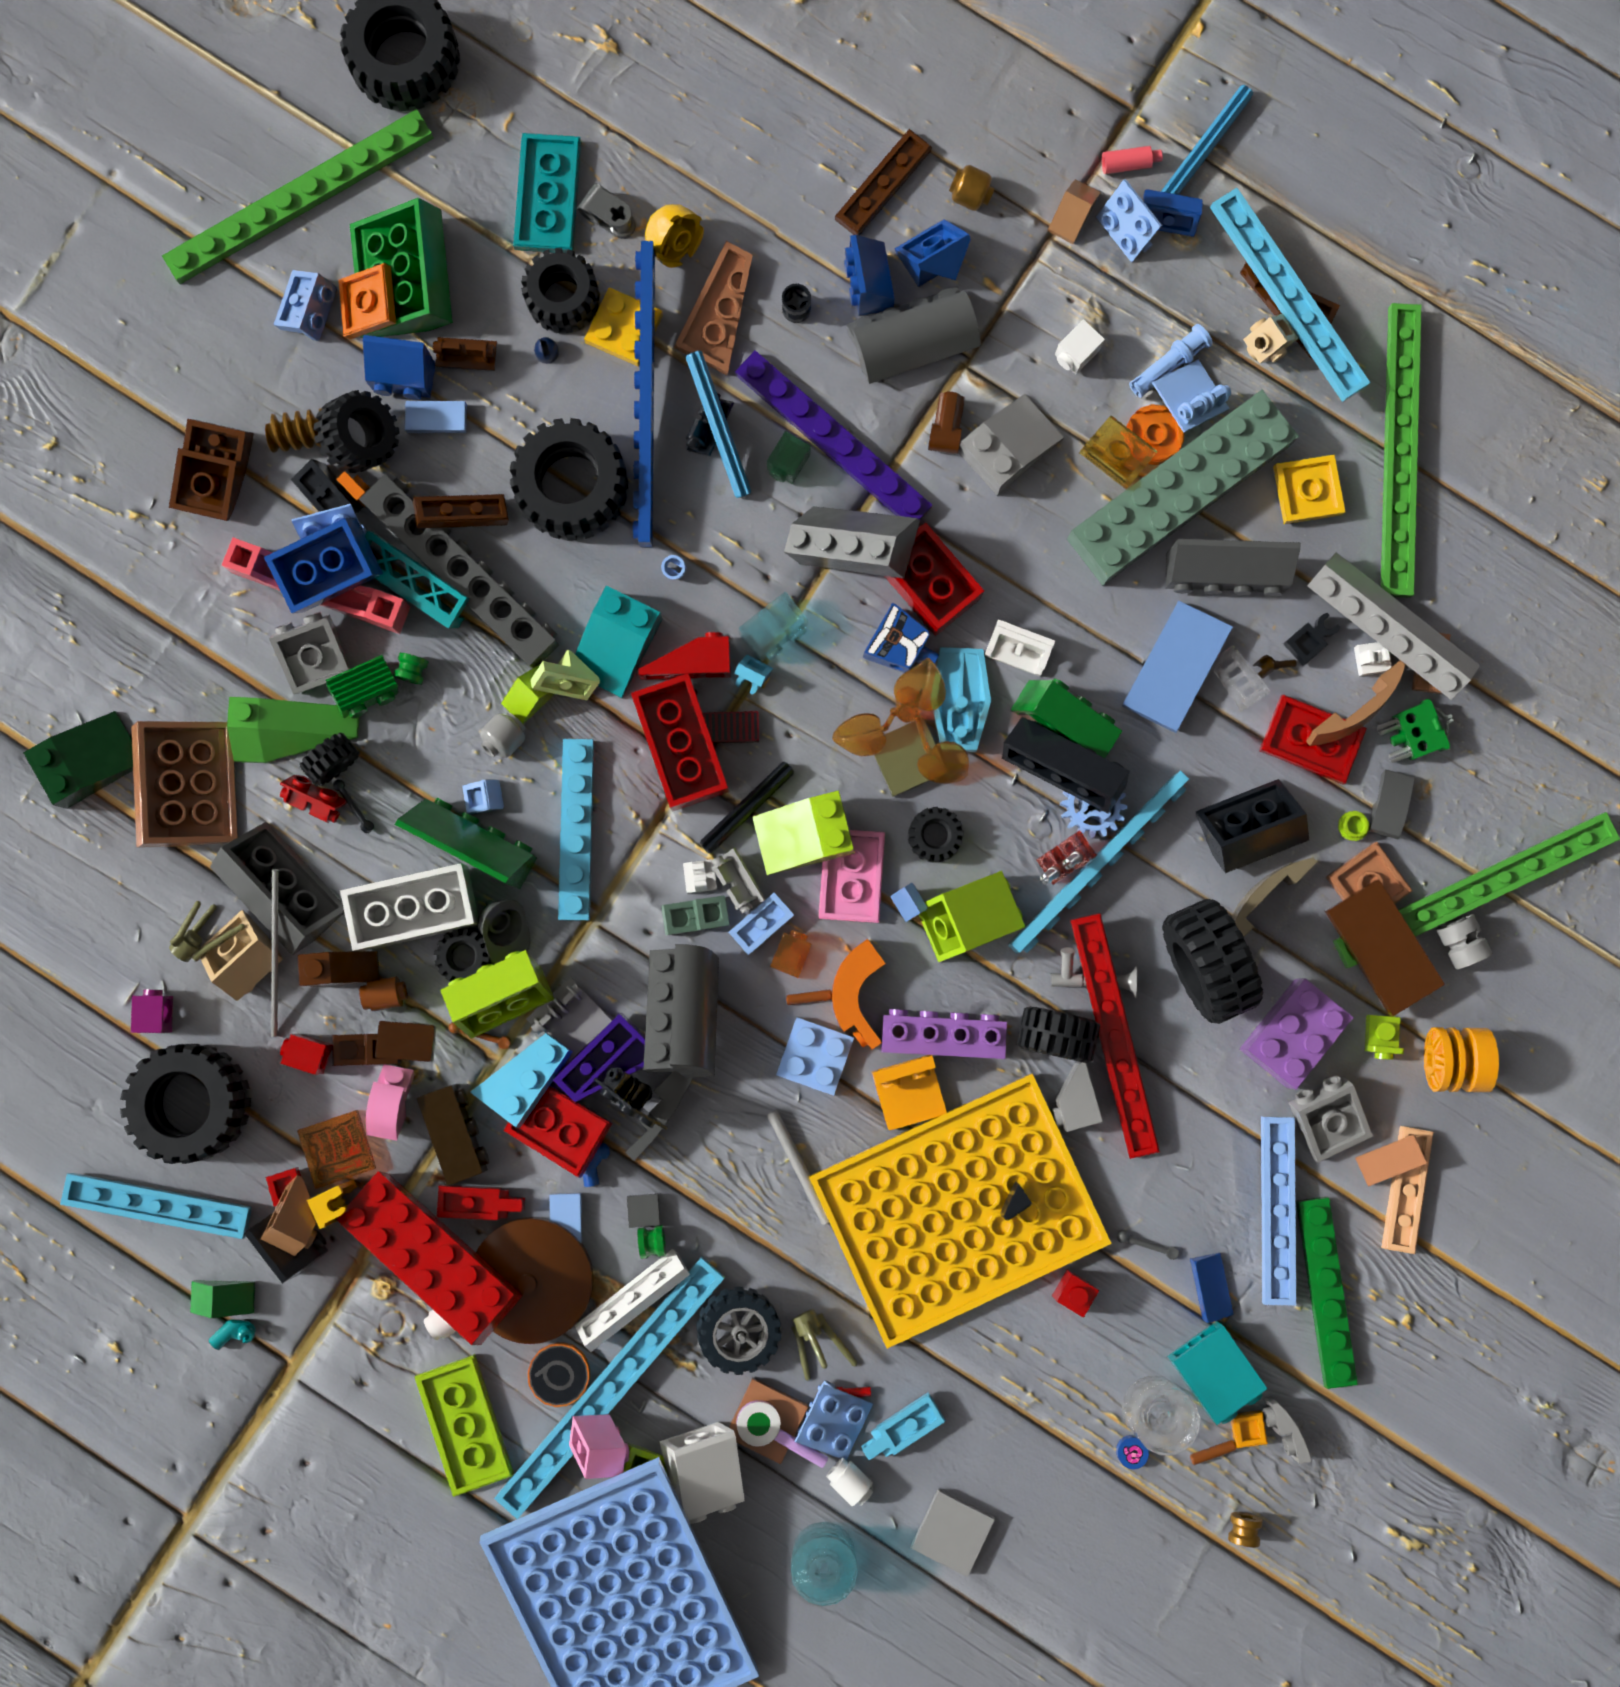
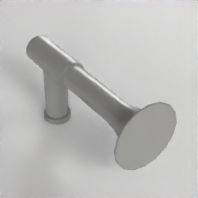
(1068, 979)

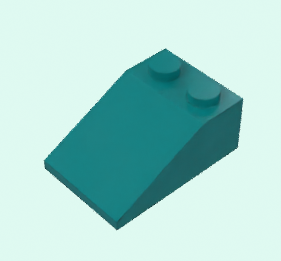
(617, 639)

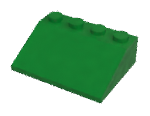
(414, 246)
(468, 841)

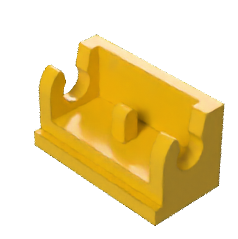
(330, 1204)

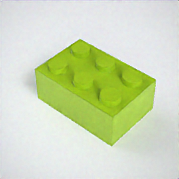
(497, 994)

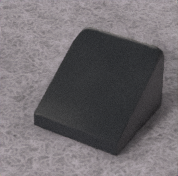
(1015, 1203)

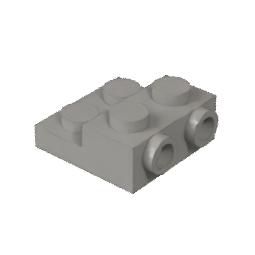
(309, 652)
(1330, 1117)

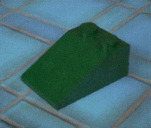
(82, 759)

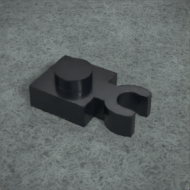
(1309, 641)

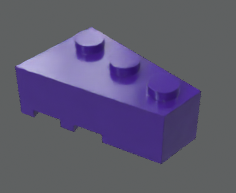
(615, 1046)

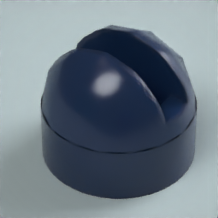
(552, 347)

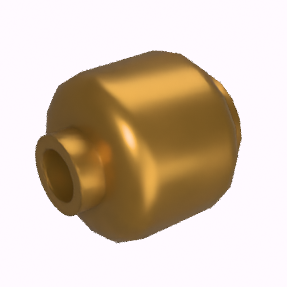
(971, 187)

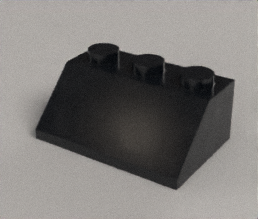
(1253, 825)

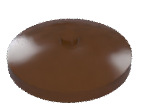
(549, 1272)

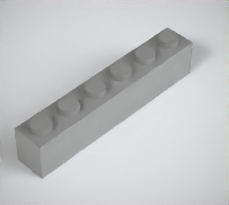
(1394, 626)

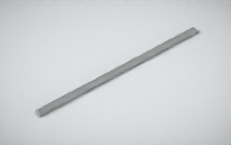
(274, 984)

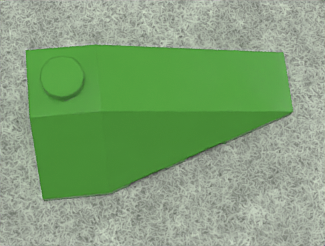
(273, 729)

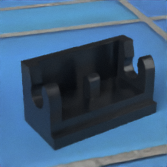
(322, 488)

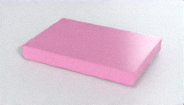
(854, 882)

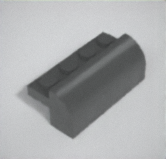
(915, 334)
(682, 1011)

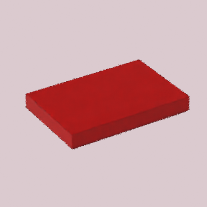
(1288, 735)
(562, 1131)

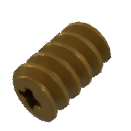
(291, 432)

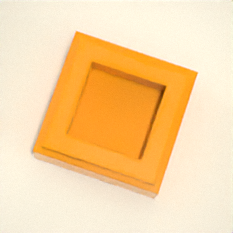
(1249, 1429)

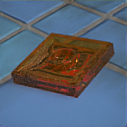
(336, 1149)

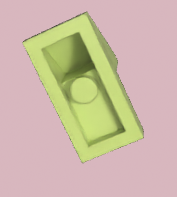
(566, 678)

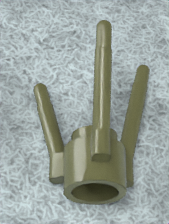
(187, 944)
(808, 1326)

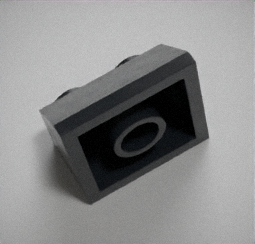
(282, 1263)

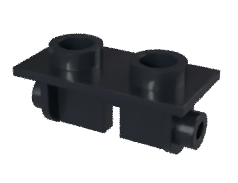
(700, 437)

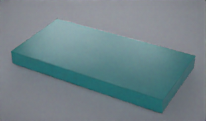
(547, 192)

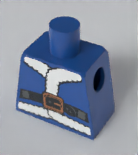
(899, 642)

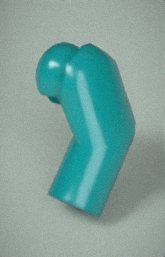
(233, 1329)

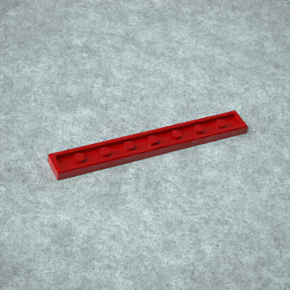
(1115, 1035)

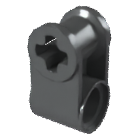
(604, 209)

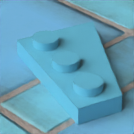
(523, 1080)

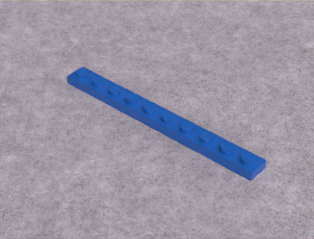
(645, 382)

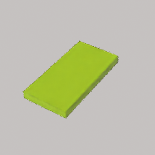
(464, 1425)

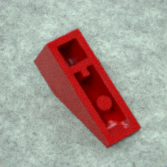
(700, 658)

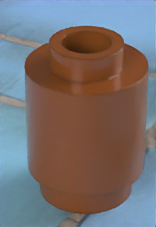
(383, 994)

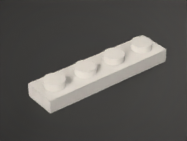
(631, 1300)

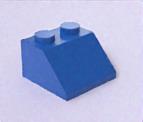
(398, 367)

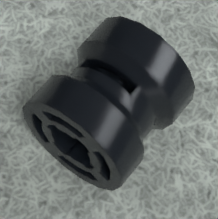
(795, 296)

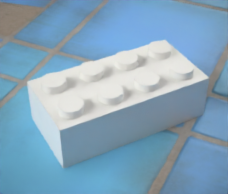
(409, 907)

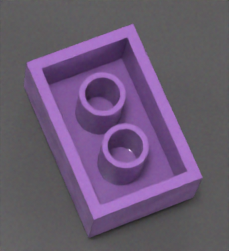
(1296, 1033)

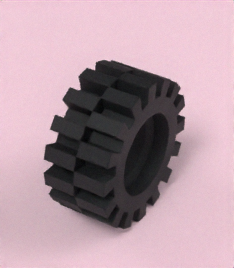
(329, 759)
(948, 821)
(450, 943)

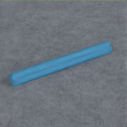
(1209, 140)
(718, 424)

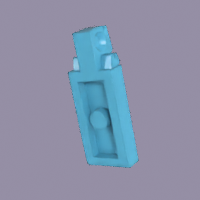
(904, 1427)

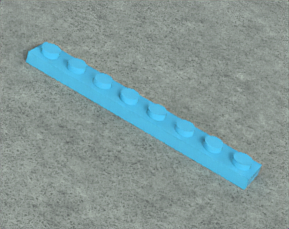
(1289, 294)
(1090, 872)

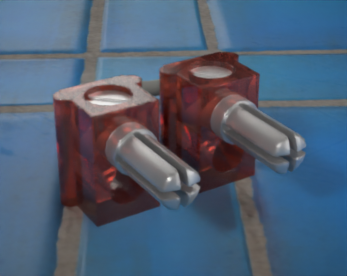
(1062, 866)

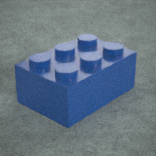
(323, 565)

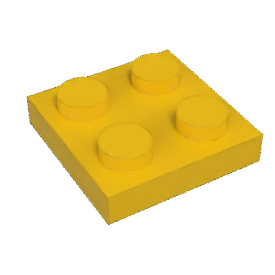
(614, 326)
(1309, 489)

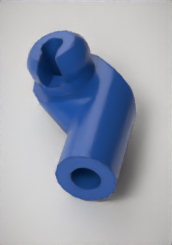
(590, 1176)

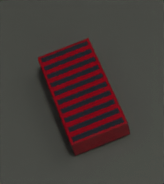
(733, 726)

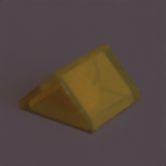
(1118, 452)

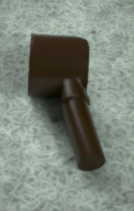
(1268, 665)

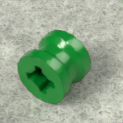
(410, 668)
(651, 1242)

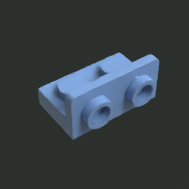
(306, 304)

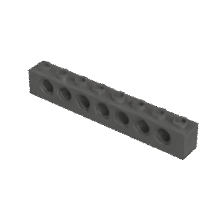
(534, 650)

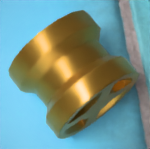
(1245, 1529)

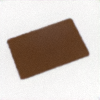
(404, 1041)

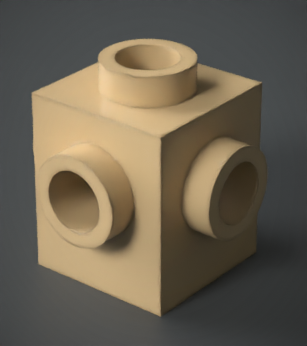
(1270, 339)

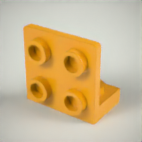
(909, 1092)

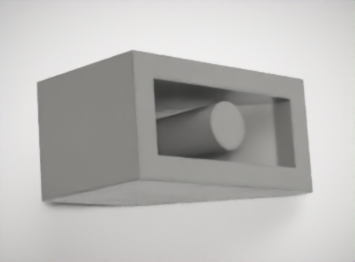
(1076, 1101)

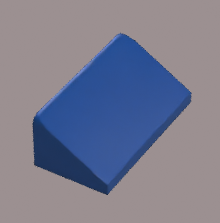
(1175, 212)
(1211, 1287)

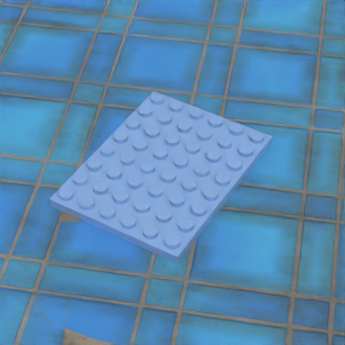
(619, 1589)

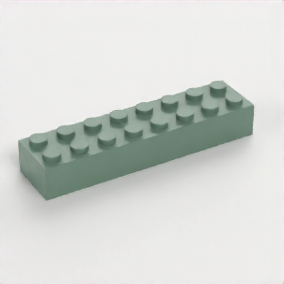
(1182, 487)

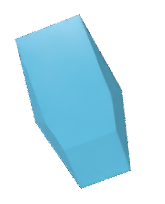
(966, 699)

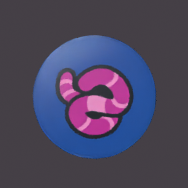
(1131, 1452)

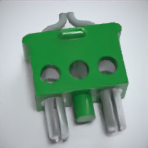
(1428, 728)

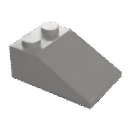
(1009, 443)

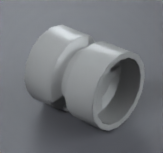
(1464, 941)

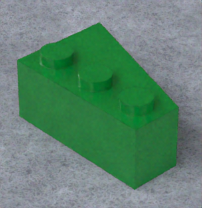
(1067, 715)

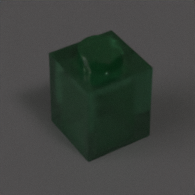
(788, 458)

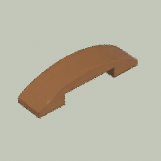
(1336, 728)

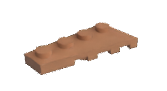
(718, 310)

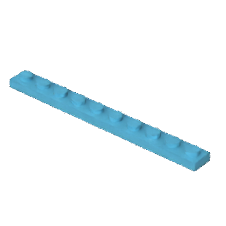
(611, 1385)

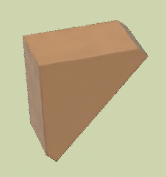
(1073, 211)

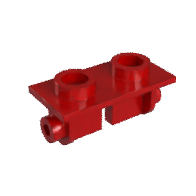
(299, 791)

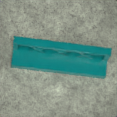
(407, 588)

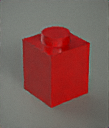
(305, 1053)
(1075, 1293)

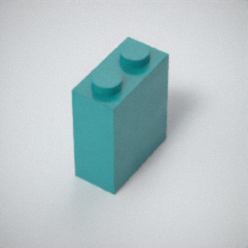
(1217, 1373)

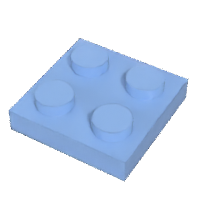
(815, 1056)

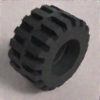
(556, 268)
(375, 422)
(1058, 1034)

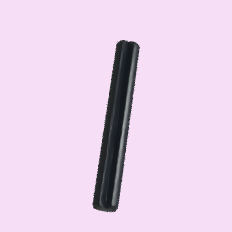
(747, 807)

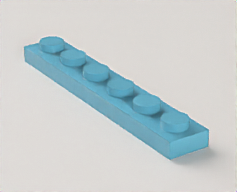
(576, 830)
(156, 1205)

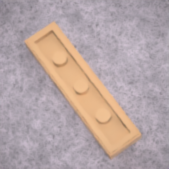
(1407, 1199)

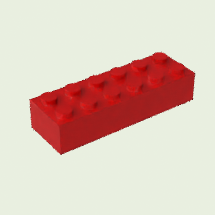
(429, 1258)

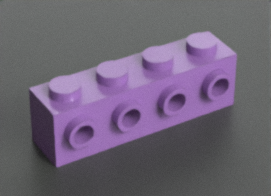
(942, 1035)

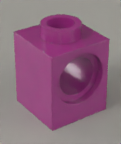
(152, 1012)

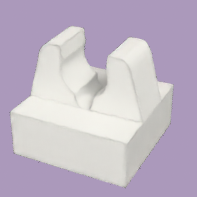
(1372, 659)
(699, 876)

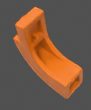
(847, 982)

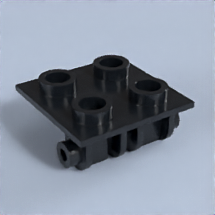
(630, 1093)

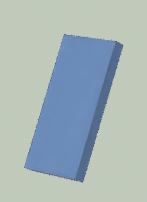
(1177, 666)

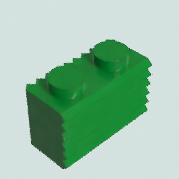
(363, 687)

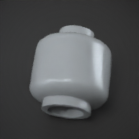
(502, 735)

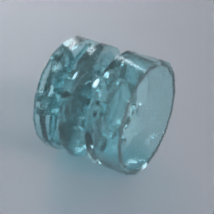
(823, 1544)

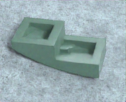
(695, 915)

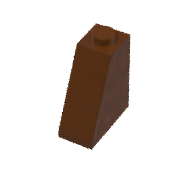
(338, 968)

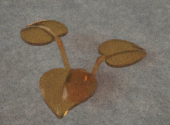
(914, 690)

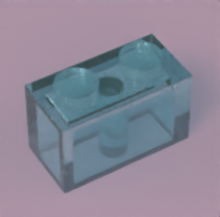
(774, 627)

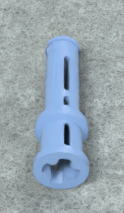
(1181, 353)

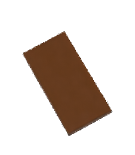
(1384, 948)

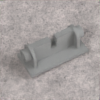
(743, 890)

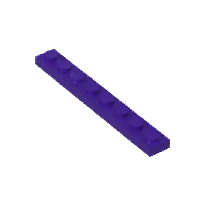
(831, 438)

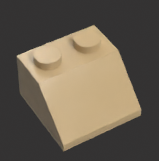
(240, 960)

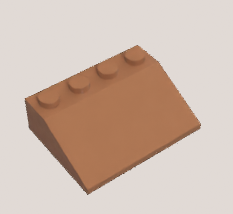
(183, 784)

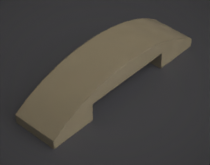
(1289, 874)

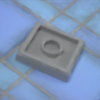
(952, 1532)

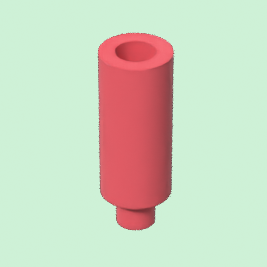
(1130, 159)

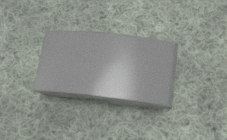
(1282, 1424)

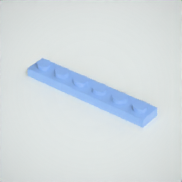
(1278, 1210)

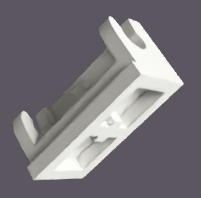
(1019, 648)

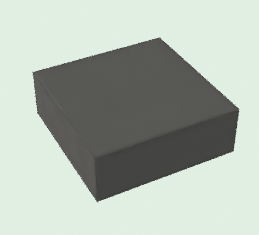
(643, 1210)

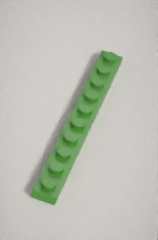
(297, 196)
(1401, 450)
(1502, 877)

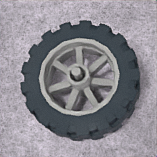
(759, 1350)

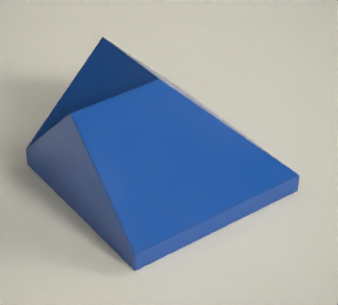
(934, 252)

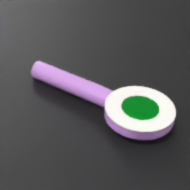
(760, 1424)

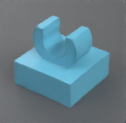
(753, 671)

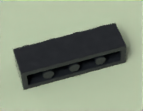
(1065, 764)

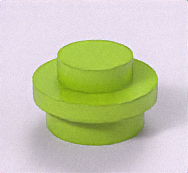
(1353, 825)

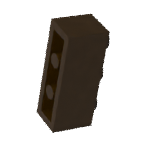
(453, 1133)

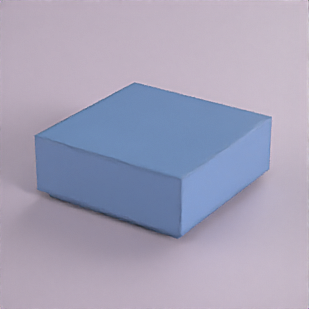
(909, 902)

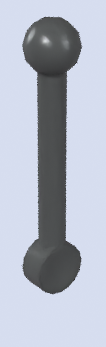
(1171, 1252)

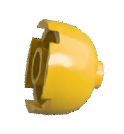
(674, 233)

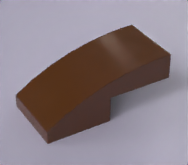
(356, 1050)

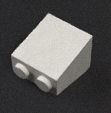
(704, 1470)

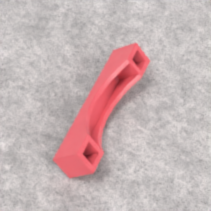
(360, 603)

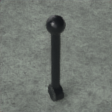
(366, 825)

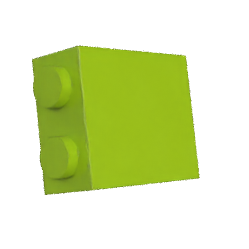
(971, 916)

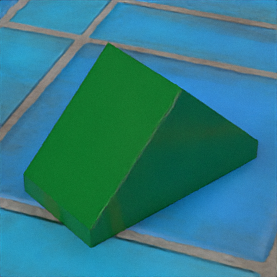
(222, 1298)

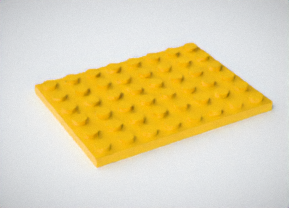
(927, 1207)

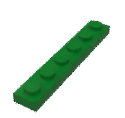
(1326, 1292)

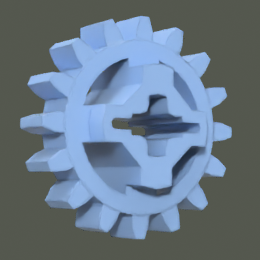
(1106, 820)

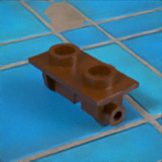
(465, 353)

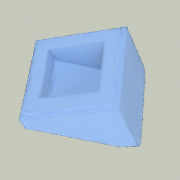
(483, 796)

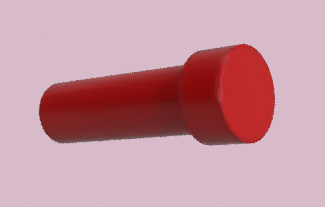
(858, 1392)

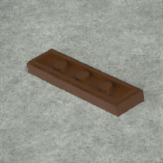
(883, 183)

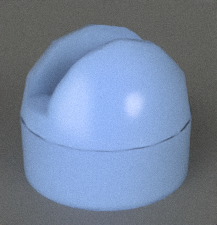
(672, 573)

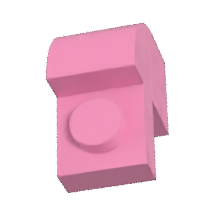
(387, 1102)

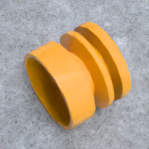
(1461, 1059)

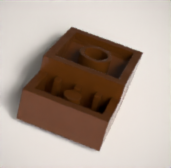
(210, 469)

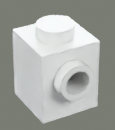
(1079, 347)

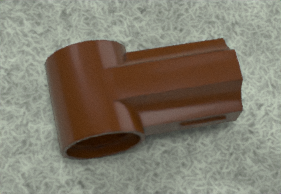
(946, 430)

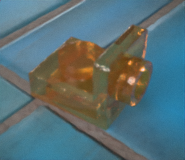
(791, 953)

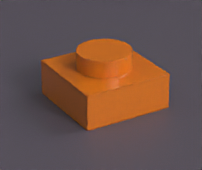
(355, 486)

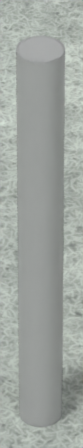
(797, 1162)

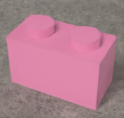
(598, 1446)

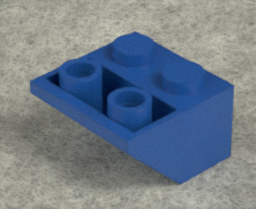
(869, 275)

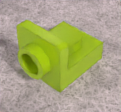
(1382, 1036)

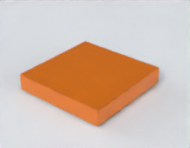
(367, 301)

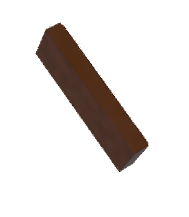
(460, 511)

